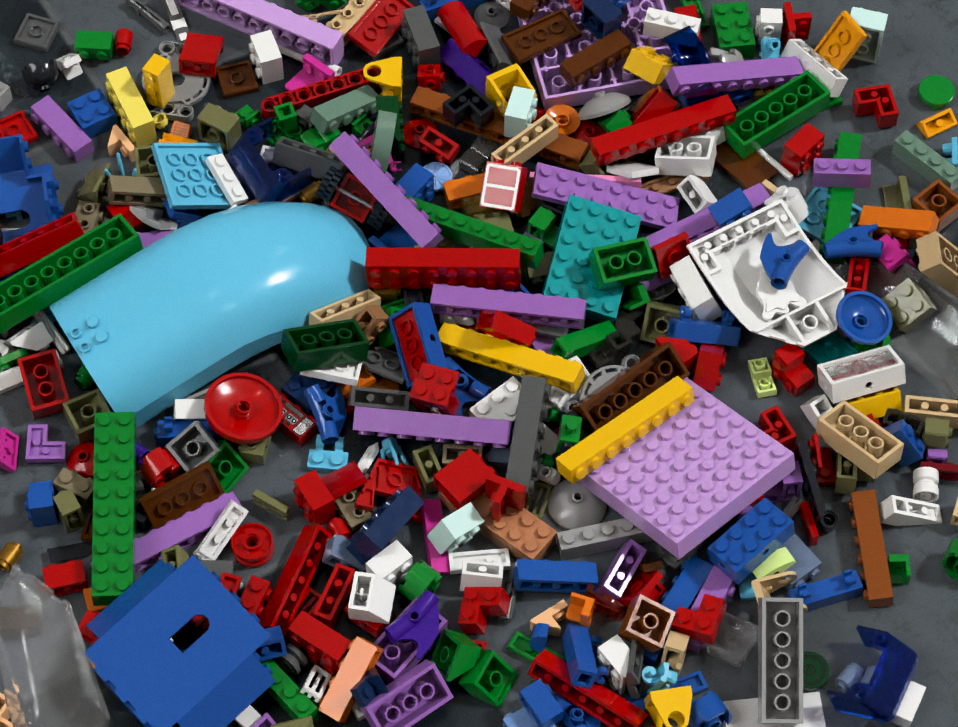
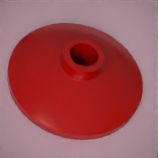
(588, 126)
(411, 132)
(85, 466)

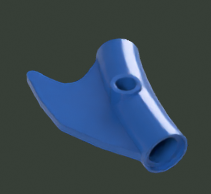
(854, 243)
(781, 261)
(470, 390)
(327, 411)
(575, 716)

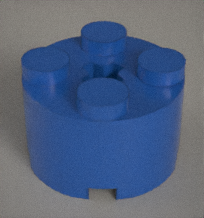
(709, 712)

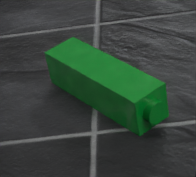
(582, 341)

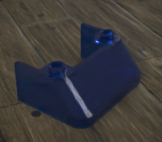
(689, 50)
(256, 174)
(888, 683)

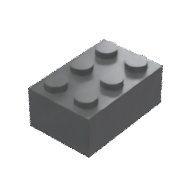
(420, 36)

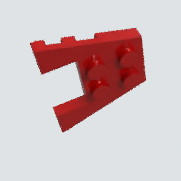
(385, 480)

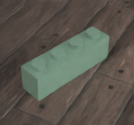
(344, 109)
(925, 160)

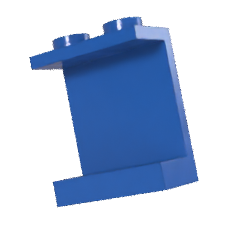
(394, 238)

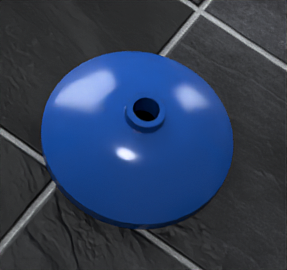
(869, 311)

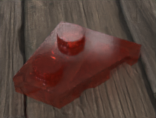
(606, 604)

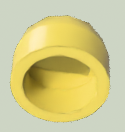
(160, 120)

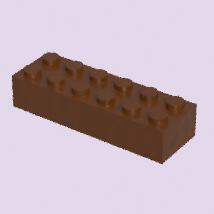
(630, 386)

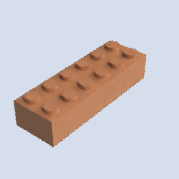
(517, 530)

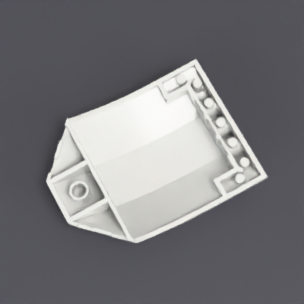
(733, 269)

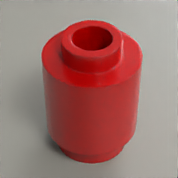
(123, 41)
(339, 527)

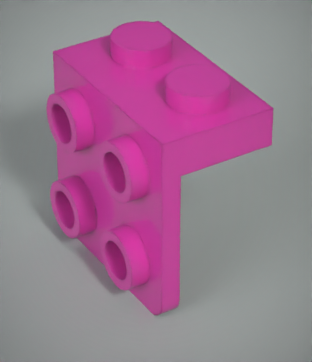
(893, 255)

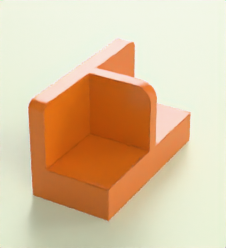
(580, 609)

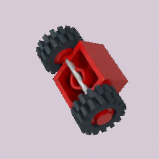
(352, 198)

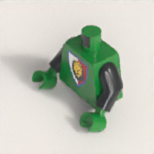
(568, 433)

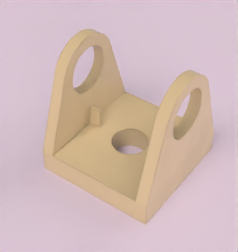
(766, 585)

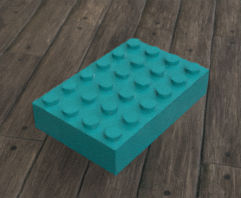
(581, 229)

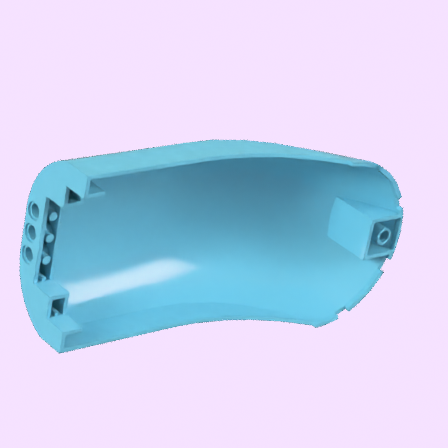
(209, 299)

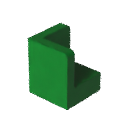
(899, 569)

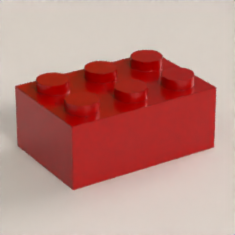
(43, 383)
(318, 642)

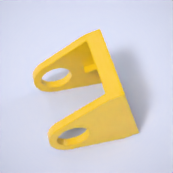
(390, 78)
(500, 86)
(669, 704)

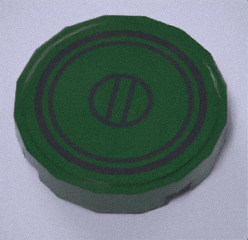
(814, 671)

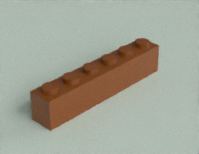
(871, 548)

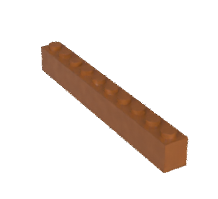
(562, 150)

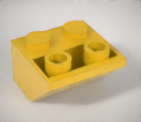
(648, 64)

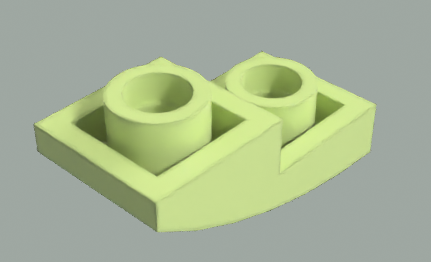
(762, 377)
(777, 561)

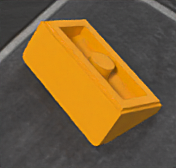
(937, 123)

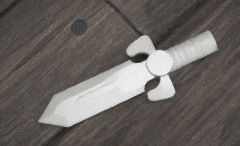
(367, 458)

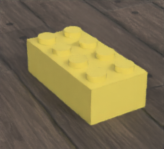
(130, 107)

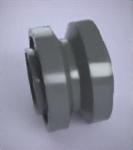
(293, 660)

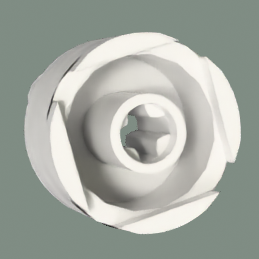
(792, 199)

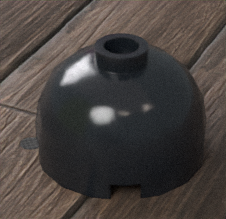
(40, 75)

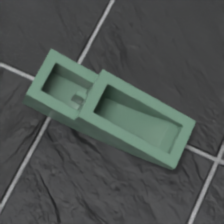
(383, 138)

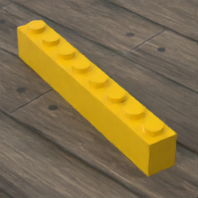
(510, 357)
(625, 429)

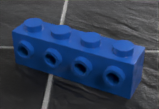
(554, 576)

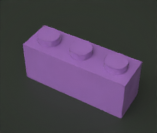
(841, 172)
(621, 569)

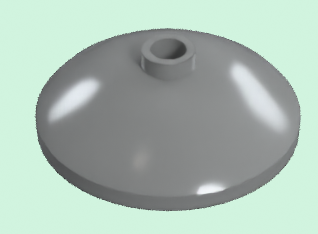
(603, 104)
(574, 513)

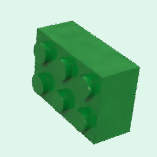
(733, 28)
(622, 263)

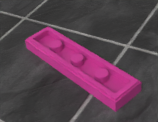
(431, 516)

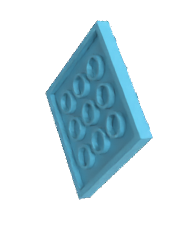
(187, 177)

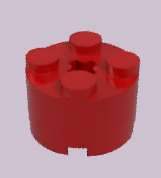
(159, 467)

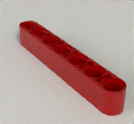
(311, 91)

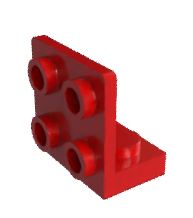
(823, 461)

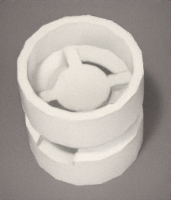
(926, 484)

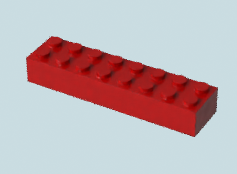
(451, 266)

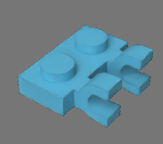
(327, 460)

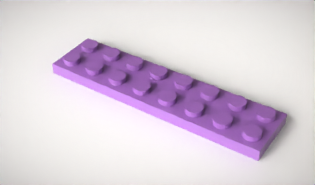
(557, 184)

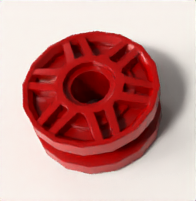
(252, 534)

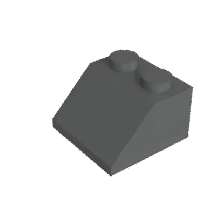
(193, 446)

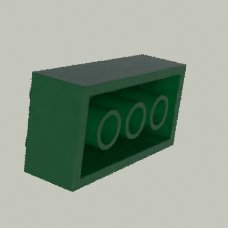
(324, 345)

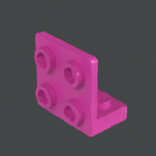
(312, 72)
(8, 450)

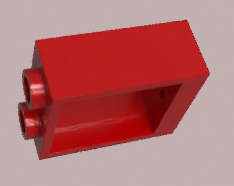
(506, 327)

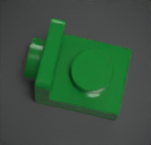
(248, 117)

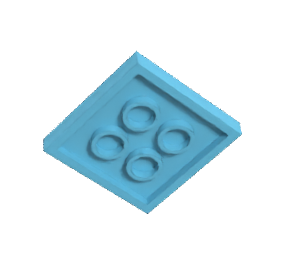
(816, 203)

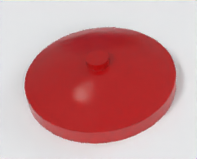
(243, 408)

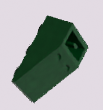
(391, 104)

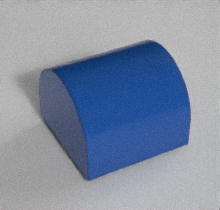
(539, 637)

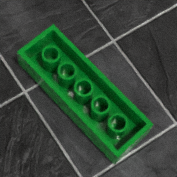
(776, 114)

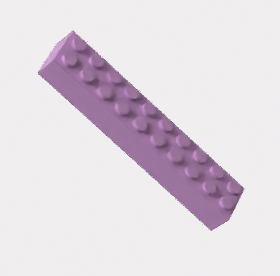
(288, 28)

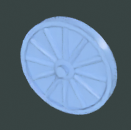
(441, 174)

